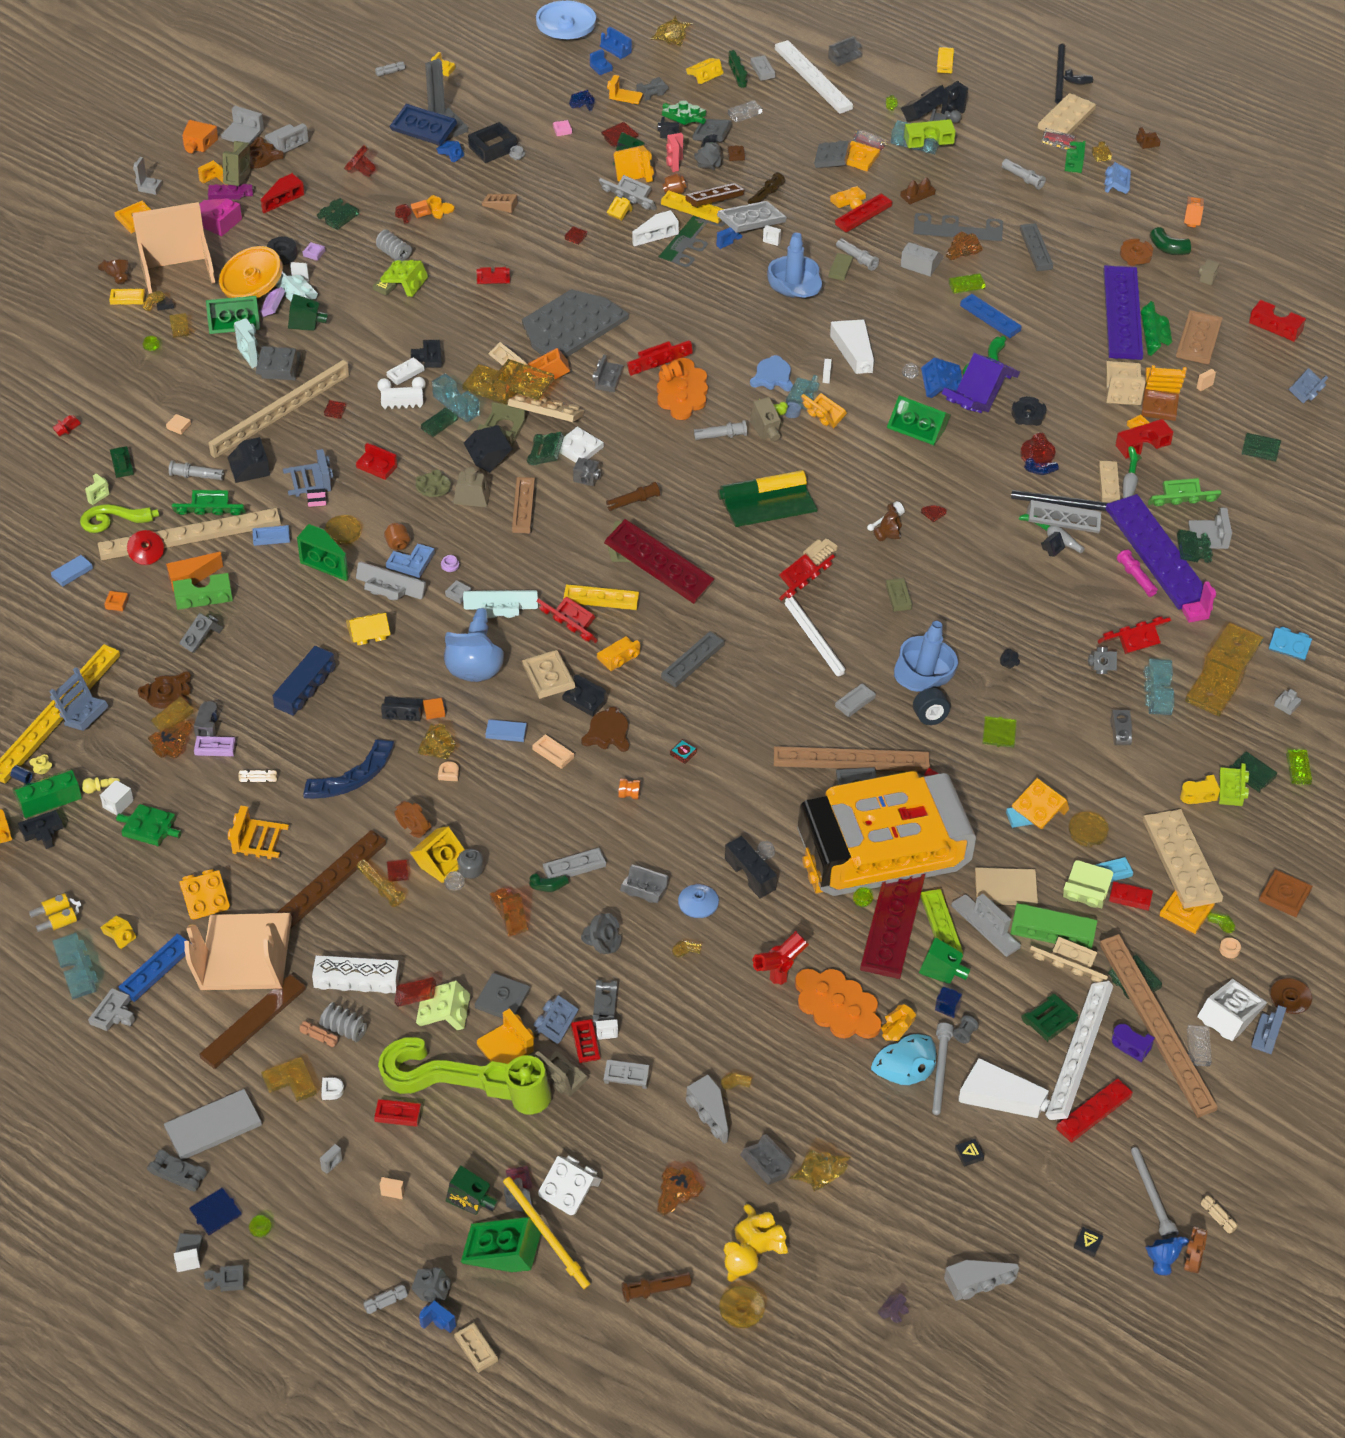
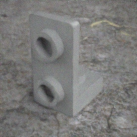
(145, 184)

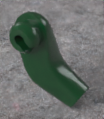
(549, 884)

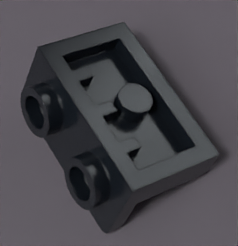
(955, 98)
(585, 696)
(402, 708)

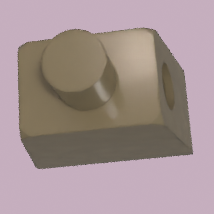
(765, 419)
(471, 489)

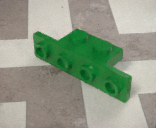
(1155, 328)
(209, 502)

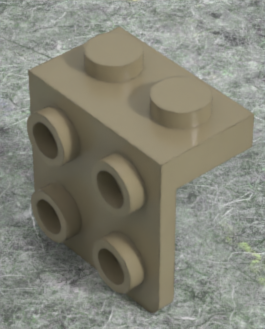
(562, 1073)

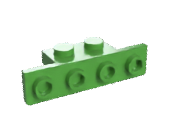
(1183, 491)

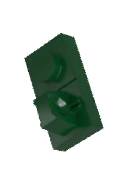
(121, 462)

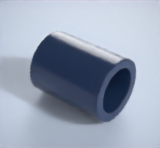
(21, 774)

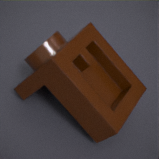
(1147, 140)

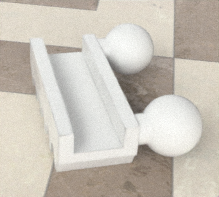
(401, 396)

